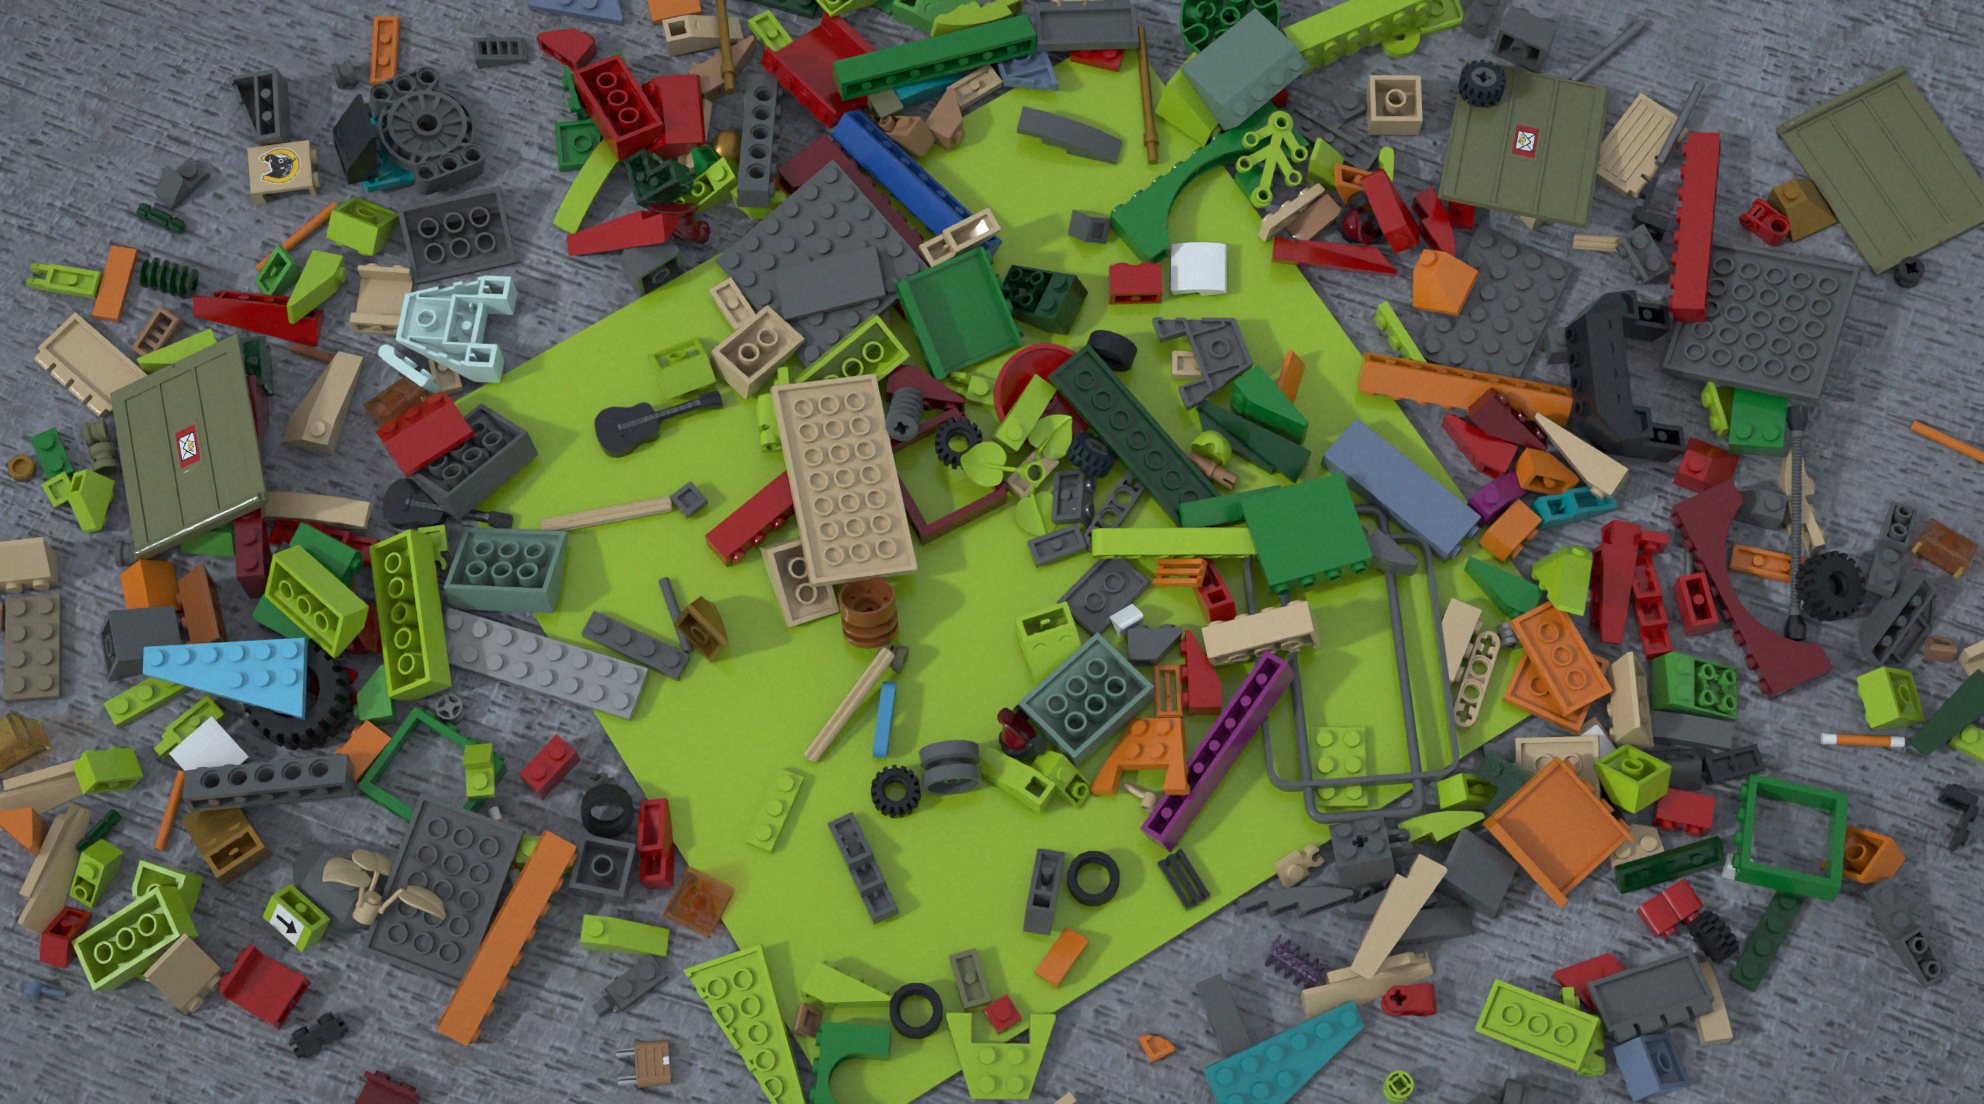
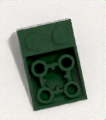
(1044, 298)

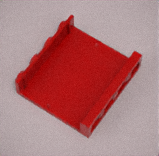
(807, 67)

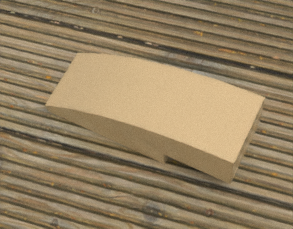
(960, 238)
(1714, 1026)

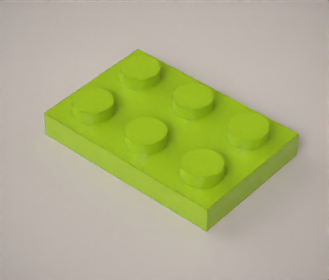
(1338, 754)

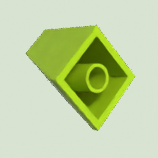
(1186, 109)

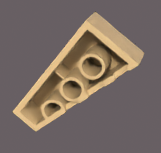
(1254, 634)

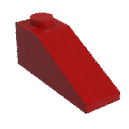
(1391, 211)
(1214, 595)

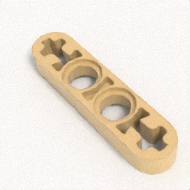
(1474, 680)

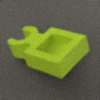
(439, 542)

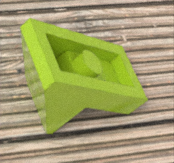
(480, 771)

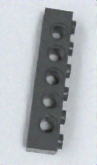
(758, 141)
(229, 793)

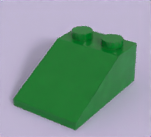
(1264, 404)
(1757, 424)

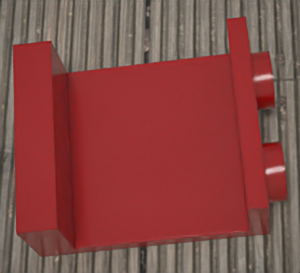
(263, 986)

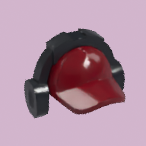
(1355, 223)
(1018, 735)

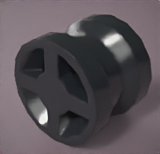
(1906, 278)

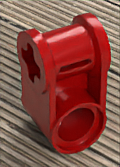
(1764, 222)
(1415, 1000)

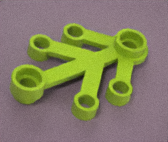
(1273, 155)

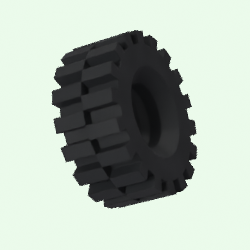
(1816, 590)

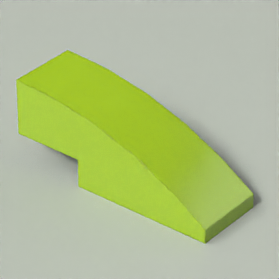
(1440, 826)

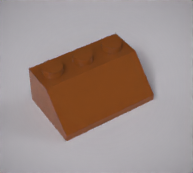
(201, 607)

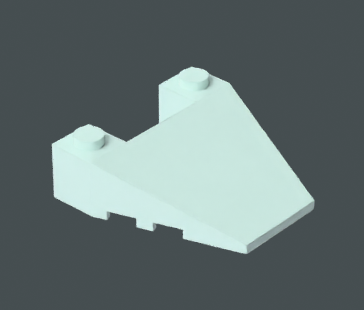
(452, 323)

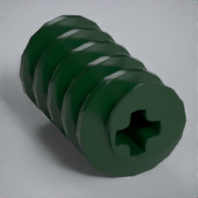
(167, 279)

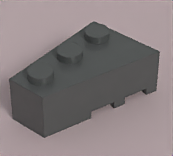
(265, 105)

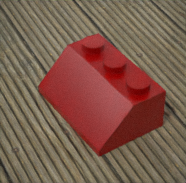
(680, 108)
(424, 433)

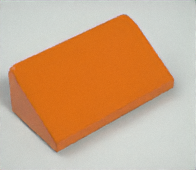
(1291, 375)
(1062, 957)

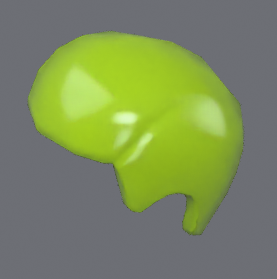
(1214, 446)

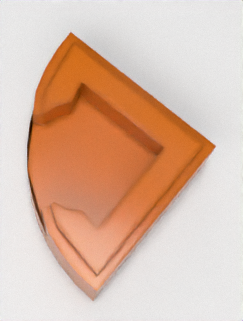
(1156, 1047)

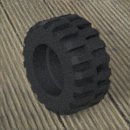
(322, 718)

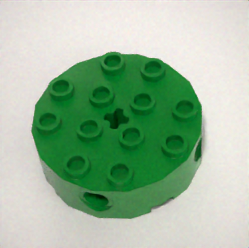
(1208, 19)

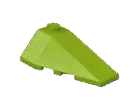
(1565, 578)

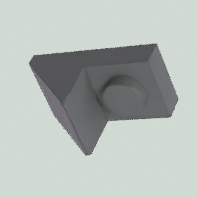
(179, 184)

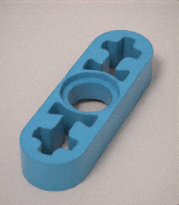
(884, 719)

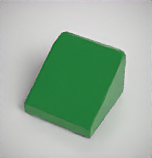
(703, 158)

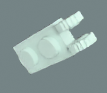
(408, 368)

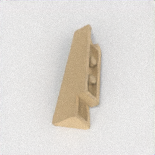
(41, 789)
(53, 870)
(1395, 913)
(1345, 985)

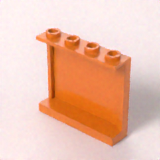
(1557, 829)

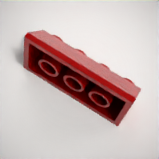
(617, 106)

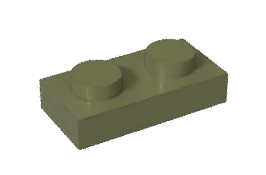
(970, 979)

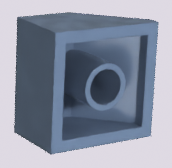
(1650, 1066)

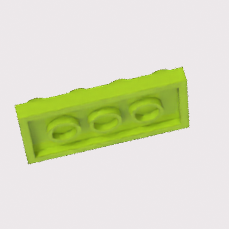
(1538, 1025)

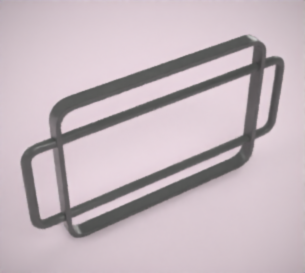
(1416, 776)

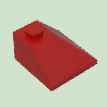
(1704, 466)

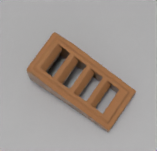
(150, 329)

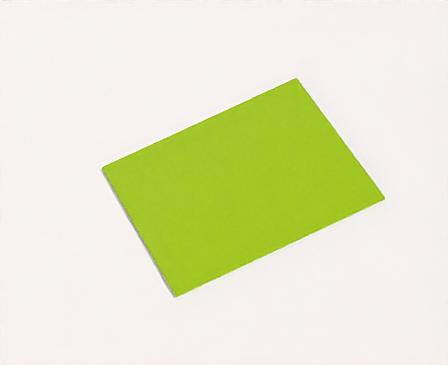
(969, 857)

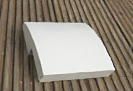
(1199, 268)
(208, 747)

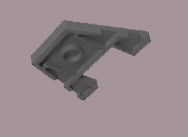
(1217, 351)

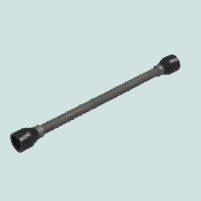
(1797, 420)

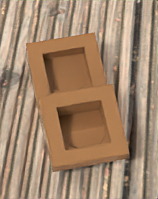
(1314, 219)

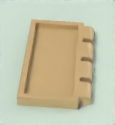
(1634, 145)
(87, 364)

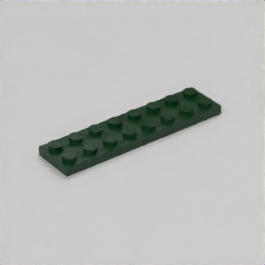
(1131, 432)

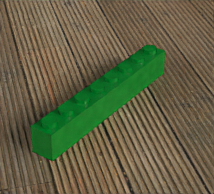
(934, 57)

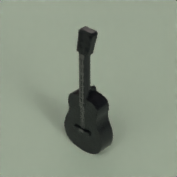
(626, 428)
(410, 507)

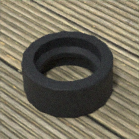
(1113, 349)
(608, 828)
(1093, 857)
(916, 989)

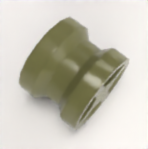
(95, 432)

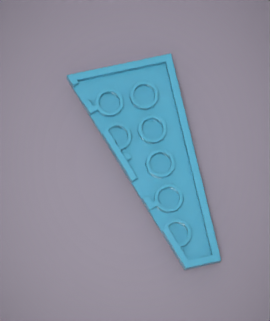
(249, 672)

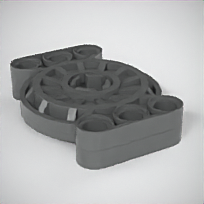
(422, 151)

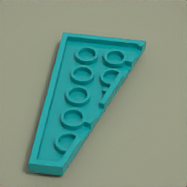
(1284, 1062)

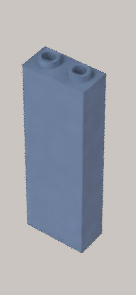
(1401, 490)

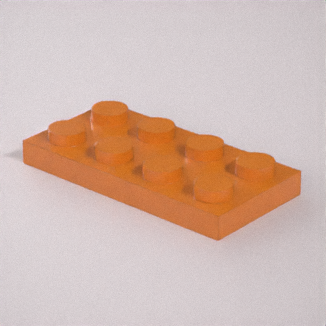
(1560, 657)

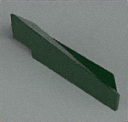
(1254, 442)
(1953, 716)

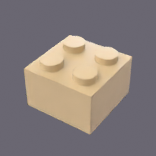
(1394, 105)

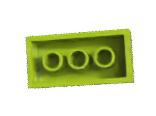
(133, 938)

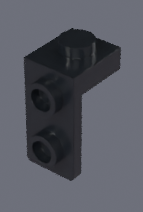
(1654, 225)
(1959, 798)

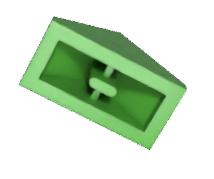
(278, 273)

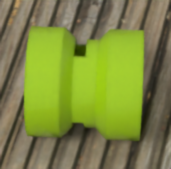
(1394, 1090)

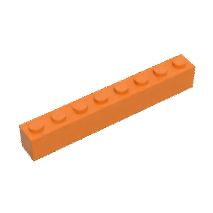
(1459, 387)
(506, 937)

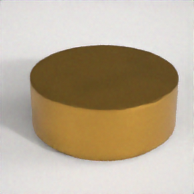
(22, 468)

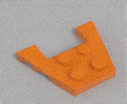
(1147, 746)

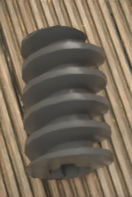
(904, 413)

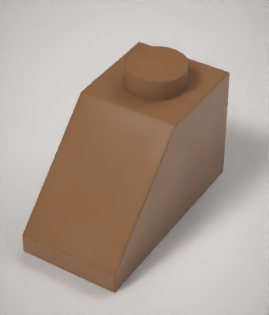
(946, 121)

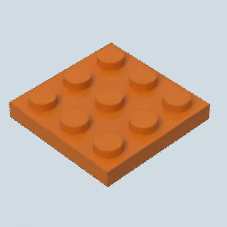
(1531, 695)

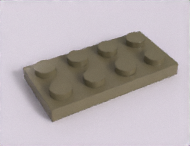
(33, 648)

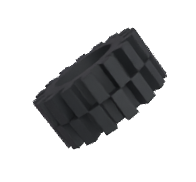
(950, 430)
(895, 807)
(1713, 936)

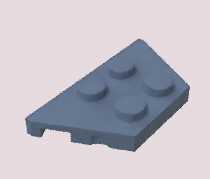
(595, 10)
(1029, 71)

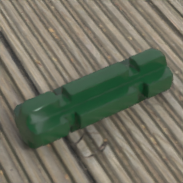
(160, 218)
(99, 831)

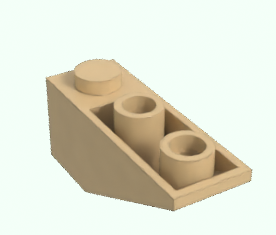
(697, 33)
(1457, 627)

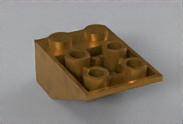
(226, 842)

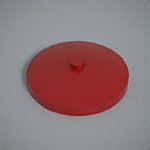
(1018, 372)

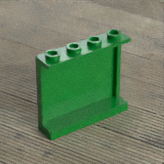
(958, 312)
(1306, 534)

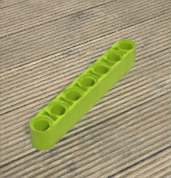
(1171, 543)

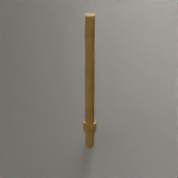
(728, 69)
(1150, 137)

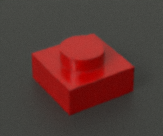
(1460, 215)
(1653, 542)
(1002, 1014)

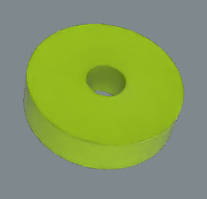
(1401, 48)

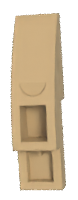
(1812, 536)

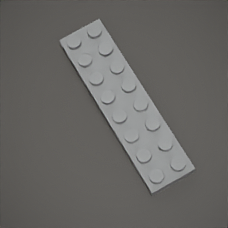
(543, 664)

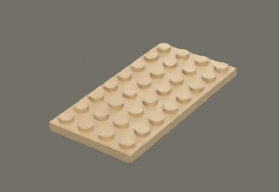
(843, 480)

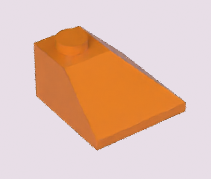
(1442, 283)
(1869, 856)

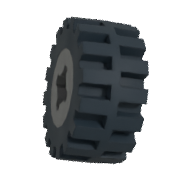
(1482, 83)
(1091, 455)

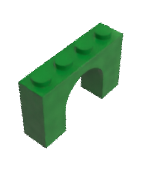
(331, 553)
(842, 1043)

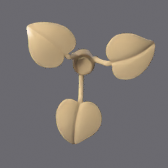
(370, 903)

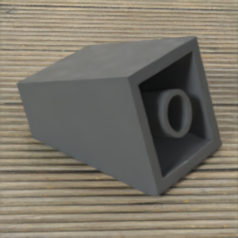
(129, 631)
(1478, 875)

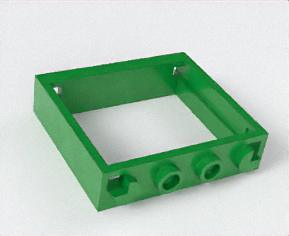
(371, 791)
(1783, 879)

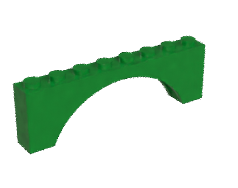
(1144, 218)

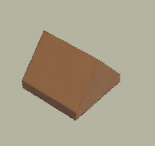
(1939, 649)
(807, 1021)

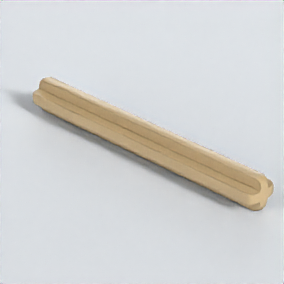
(607, 514)
(849, 705)

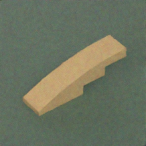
(318, 509)

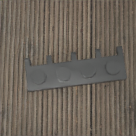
(1311, 127)

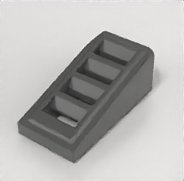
(490, 43)

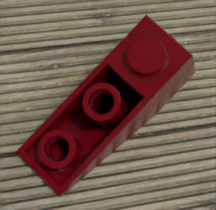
(934, 393)
(1500, 420)

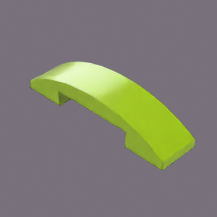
(586, 188)

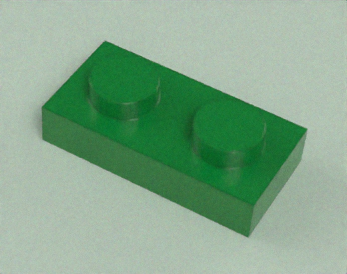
(52, 453)

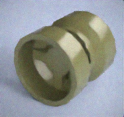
(104, 458)
(901, 654)

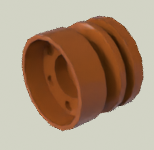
(868, 613)

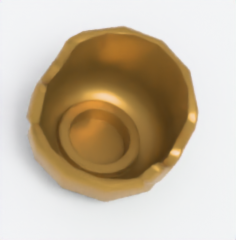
(727, 144)

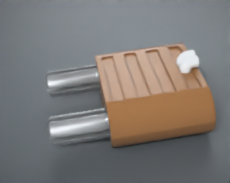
(651, 1063)

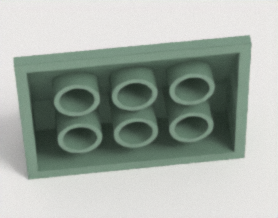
(1244, 69)
(507, 570)
(1087, 700)

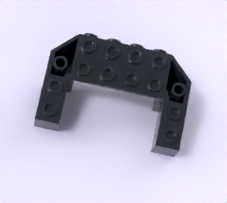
(1602, 378)

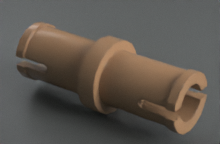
(1213, 471)

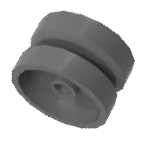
(950, 767)

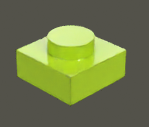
(58, 489)

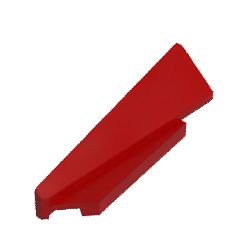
(624, 232)
(1331, 257)
(259, 314)
(1612, 579)

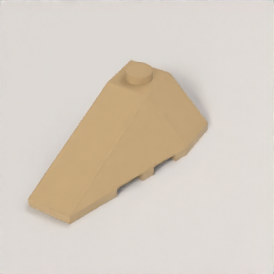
(322, 412)
(1594, 467)

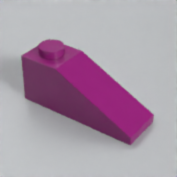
(1496, 497)

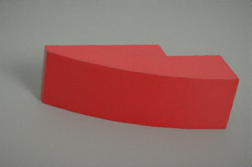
(1434, 224)
(655, 844)

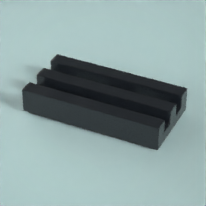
(1171, 859)

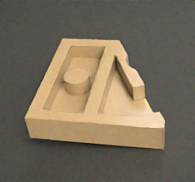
(1646, 843)

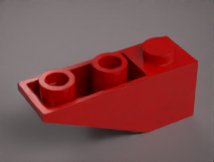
(1486, 453)
(1202, 681)

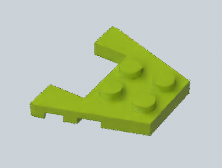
(1000, 1069)

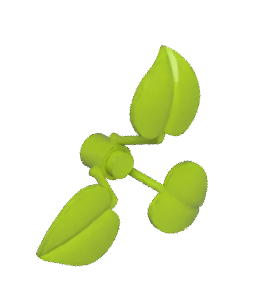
(985, 467)

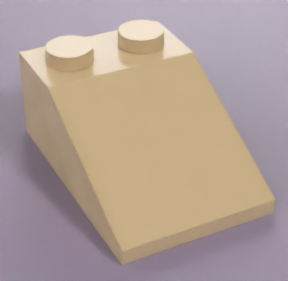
(755, 352)
(791, 584)
(185, 974)

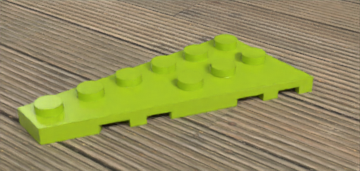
(748, 1011)

